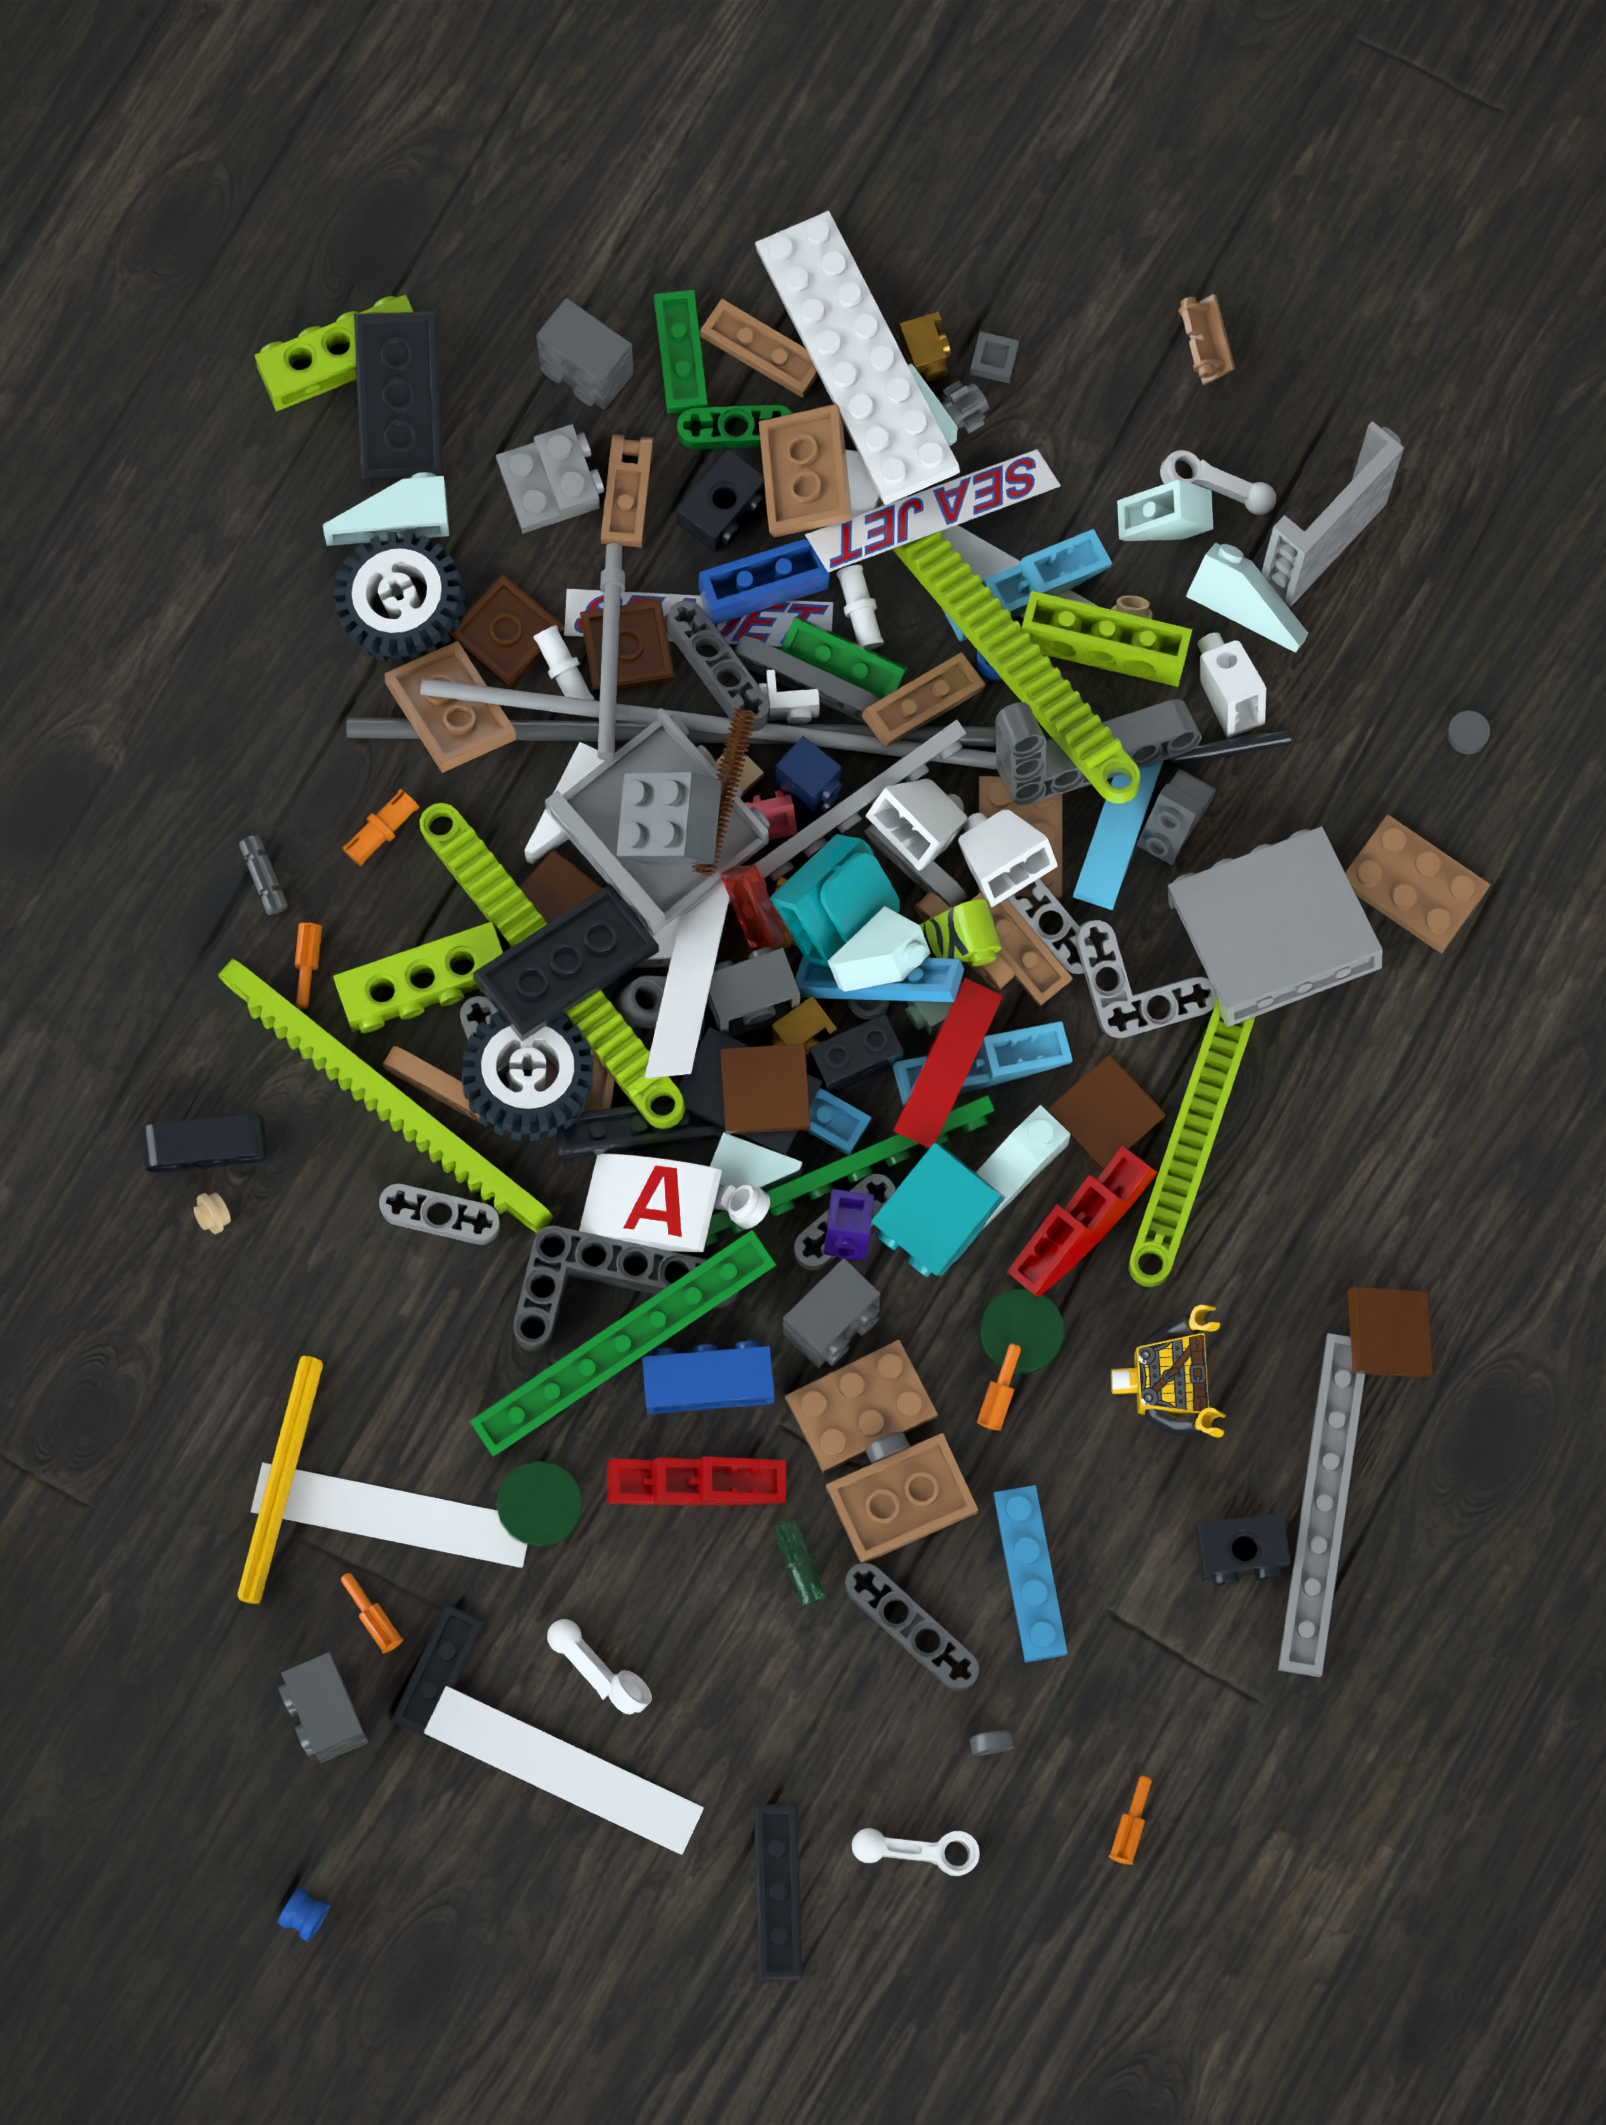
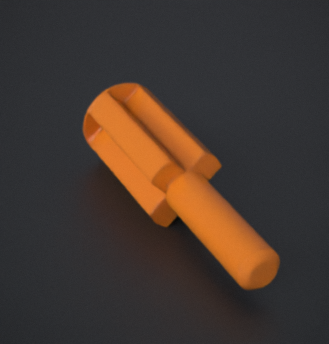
(306, 959)
(999, 1393)
(373, 1616)
(1131, 1825)

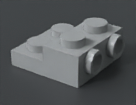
(550, 479)

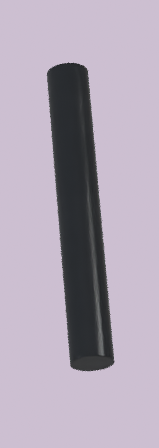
(1233, 746)

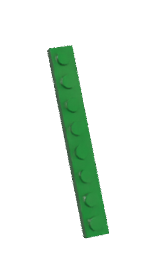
(855, 1166)
(623, 1343)

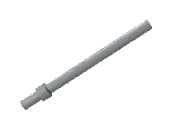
(612, 586)

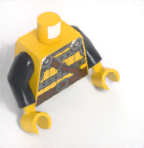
(1173, 1376)

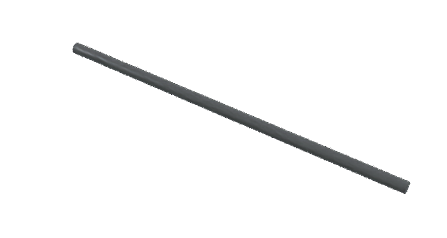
(625, 731)

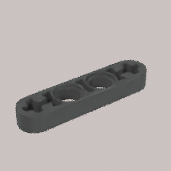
(713, 667)
(804, 676)
(915, 1623)

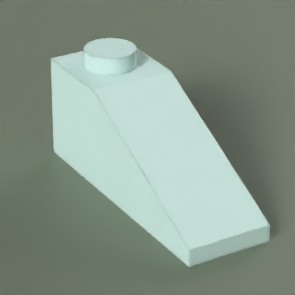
(406, 506)
(1241, 593)
(1024, 1155)

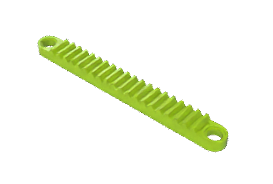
(1020, 664)
(517, 919)
(385, 1097)
(1190, 1145)

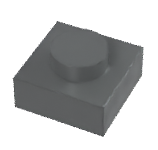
(994, 357)

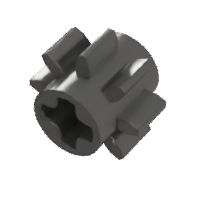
(965, 405)

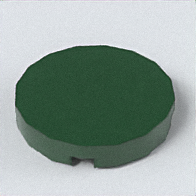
(1024, 1321)
(539, 1504)

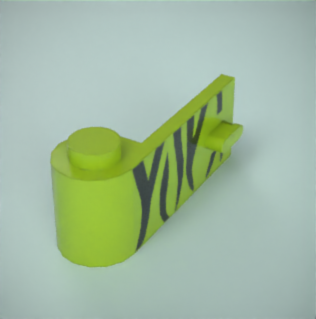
(963, 934)

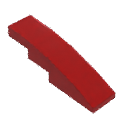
(948, 1063)
(1085, 1220)
(696, 1481)

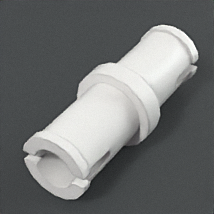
(860, 607)
(562, 664)

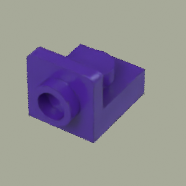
(848, 1224)

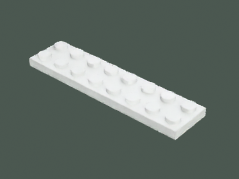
(857, 358)

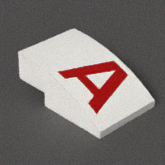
(651, 1201)

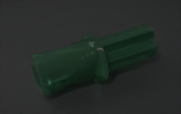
(799, 1563)

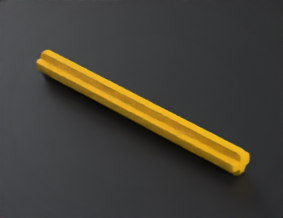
(280, 1480)

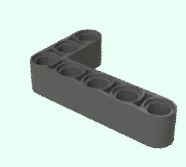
(1041, 769)
(571, 1264)

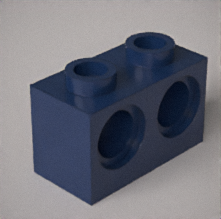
(809, 778)

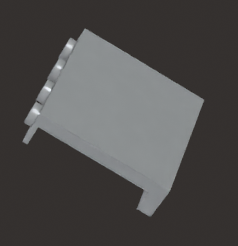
(1300, 557)
(592, 818)
(1276, 925)

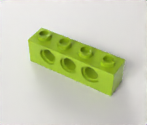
(327, 371)
(1106, 638)
(398, 971)

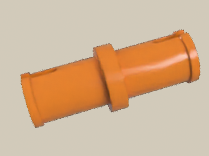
(380, 827)

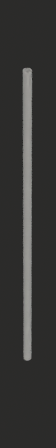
(691, 720)

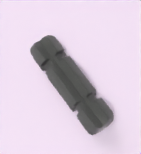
(263, 874)

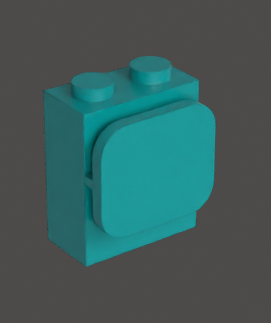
(833, 897)
(937, 1211)

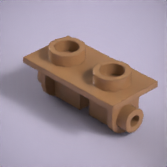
(1208, 338)

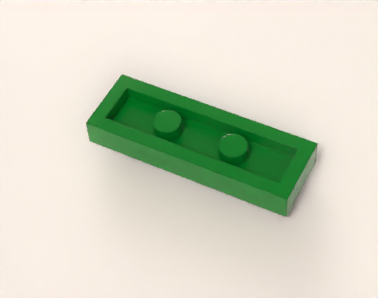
(680, 351)
(843, 658)

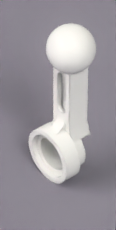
(1257, 497)
(735, 1201)
(624, 1689)
(871, 1846)

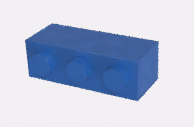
(762, 581)
(708, 1378)

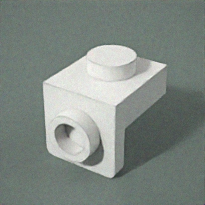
(793, 706)

